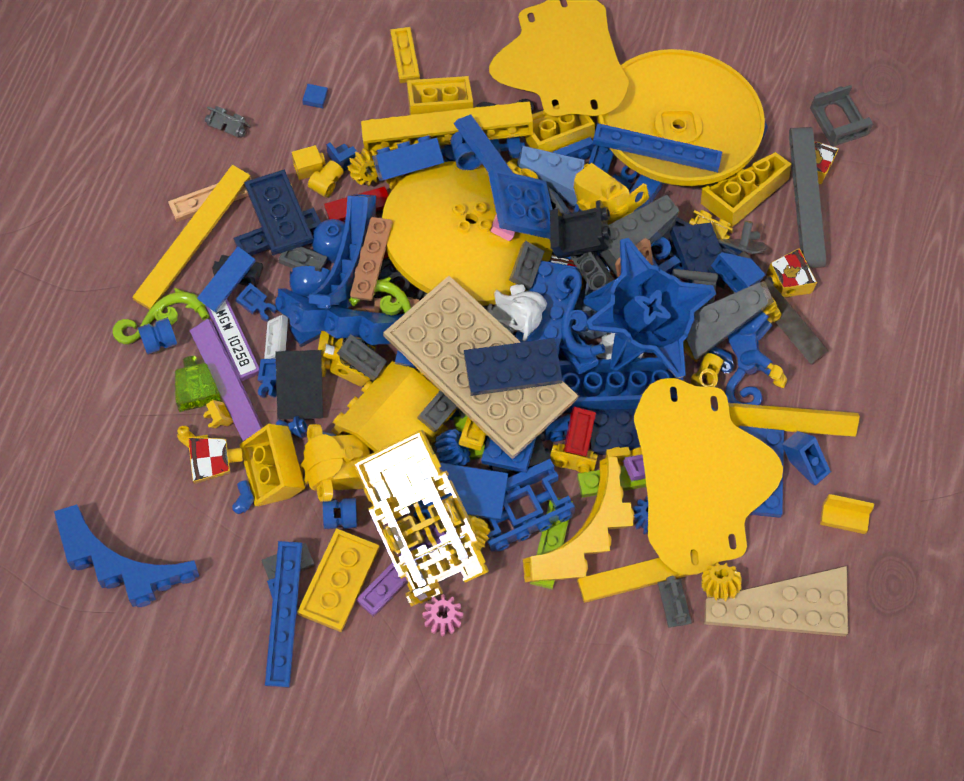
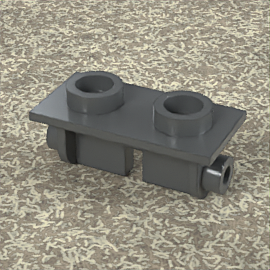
(235, 123)
(674, 602)

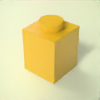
(307, 161)

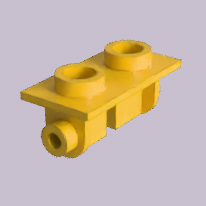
(720, 228)
(572, 461)

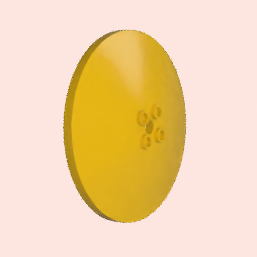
(700, 95)
(436, 241)

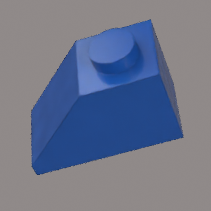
(737, 271)
(806, 456)

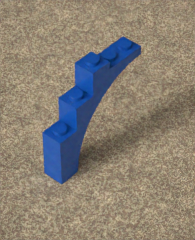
(338, 284)
(334, 320)
(112, 569)

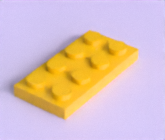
(338, 580)

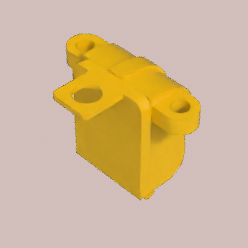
(595, 184)
(330, 462)

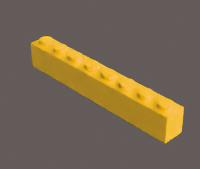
(495, 121)

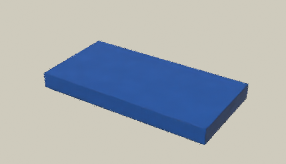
(479, 490)

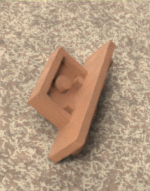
(371, 259)

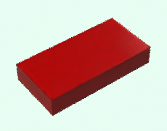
(579, 432)

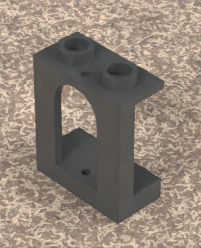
(840, 96)

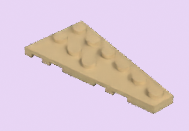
(799, 605)

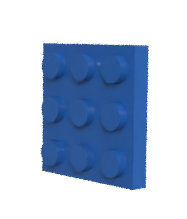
(521, 203)

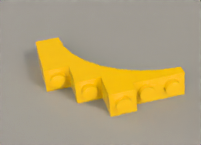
(591, 538)

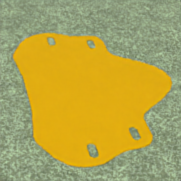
(564, 58)
(699, 474)

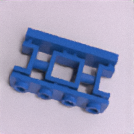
(518, 487)

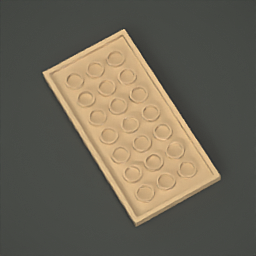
(434, 341)

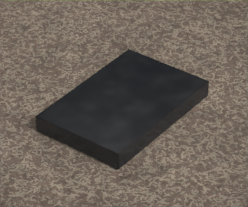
(299, 384)

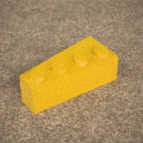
(744, 191)

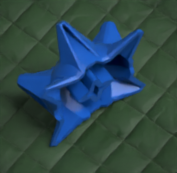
(646, 311)

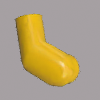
(184, 434)

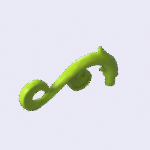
(385, 303)
(156, 312)

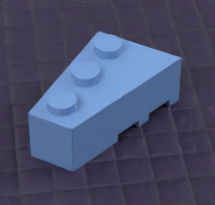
(553, 168)

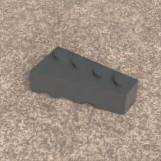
(647, 222)
(725, 316)

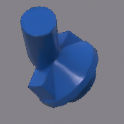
(297, 426)

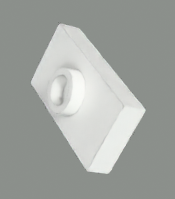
(276, 336)

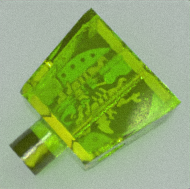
(194, 385)

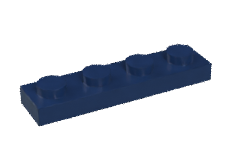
(255, 241)

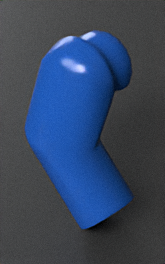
(245, 499)

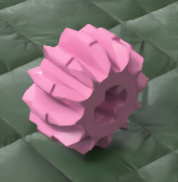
(444, 606)

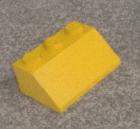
(439, 94)
(559, 131)
(272, 465)

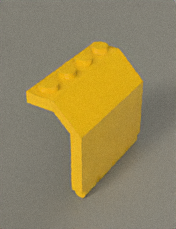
(389, 408)

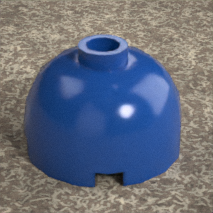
(328, 238)
(306, 280)

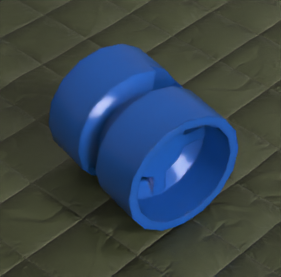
(463, 154)
(158, 335)
(348, 513)

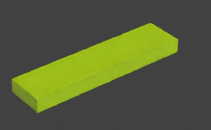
(551, 540)

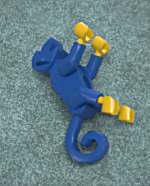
(750, 359)

